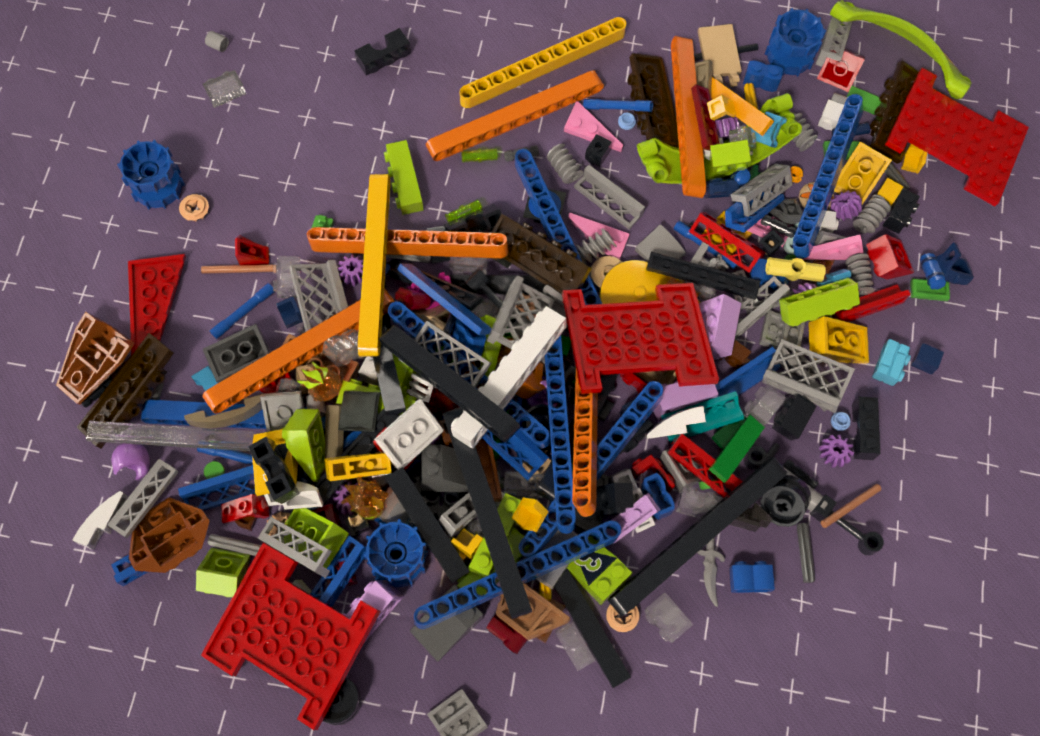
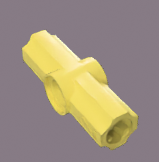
(784, 268)

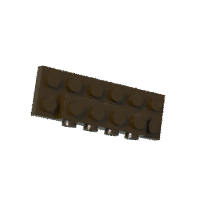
(651, 84)
(889, 109)
(540, 257)
(131, 385)

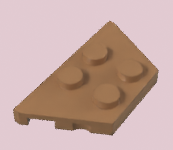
(541, 619)

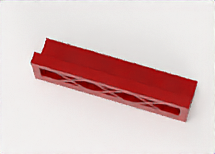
(730, 235)
(874, 303)
(704, 460)

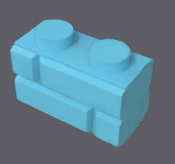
(891, 362)

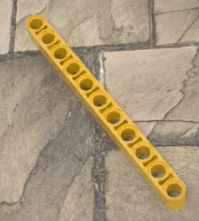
(534, 65)
(374, 266)

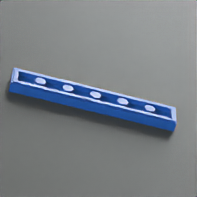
(445, 299)

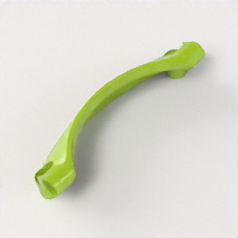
(955, 81)
(666, 158)

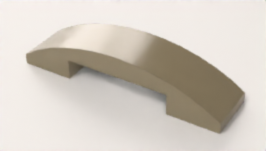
(202, 420)

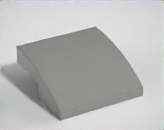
(660, 242)
(775, 329)
(457, 717)

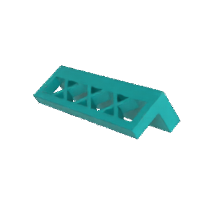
(717, 416)

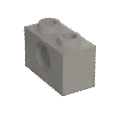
(457, 516)

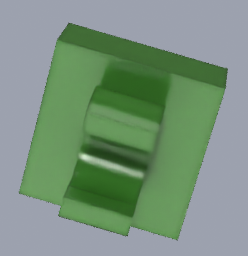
(323, 221)

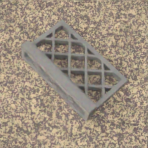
(332, 283)
(509, 306)
(421, 335)
(792, 386)

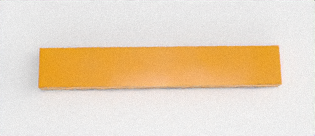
(745, 111)

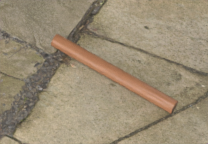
(237, 268)
(850, 506)

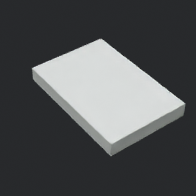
(409, 434)

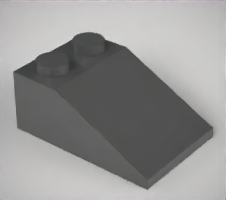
(236, 352)
(441, 470)
(445, 635)

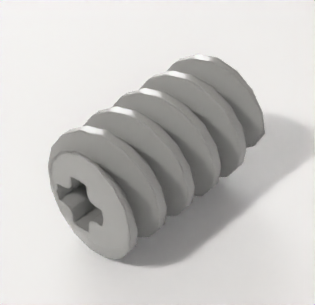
(804, 139)
(564, 164)
(872, 215)
(594, 246)
(859, 272)

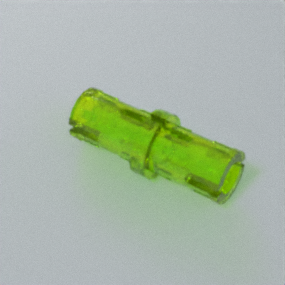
(479, 155)
(474, 206)

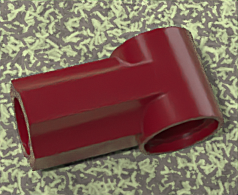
(413, 299)
(511, 638)

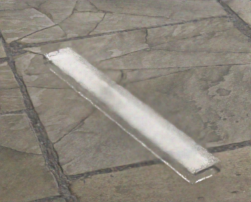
(169, 436)

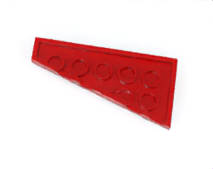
(151, 294)

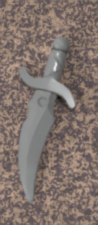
(711, 569)

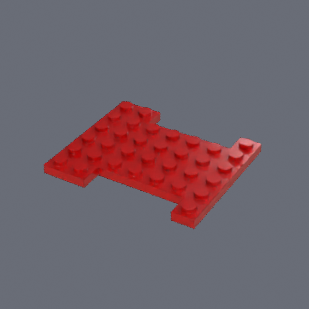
(959, 137)
(640, 337)
(289, 634)

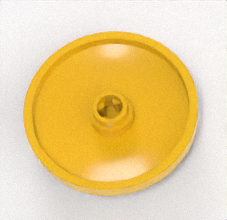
(630, 283)

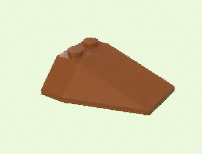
(91, 357)
(167, 536)

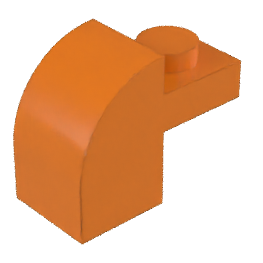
(532, 383)

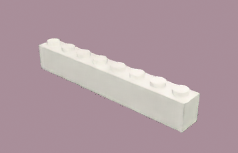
(513, 371)

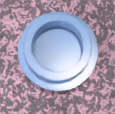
(626, 121)
(840, 421)

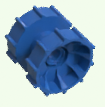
(795, 41)
(148, 159)
(391, 538)

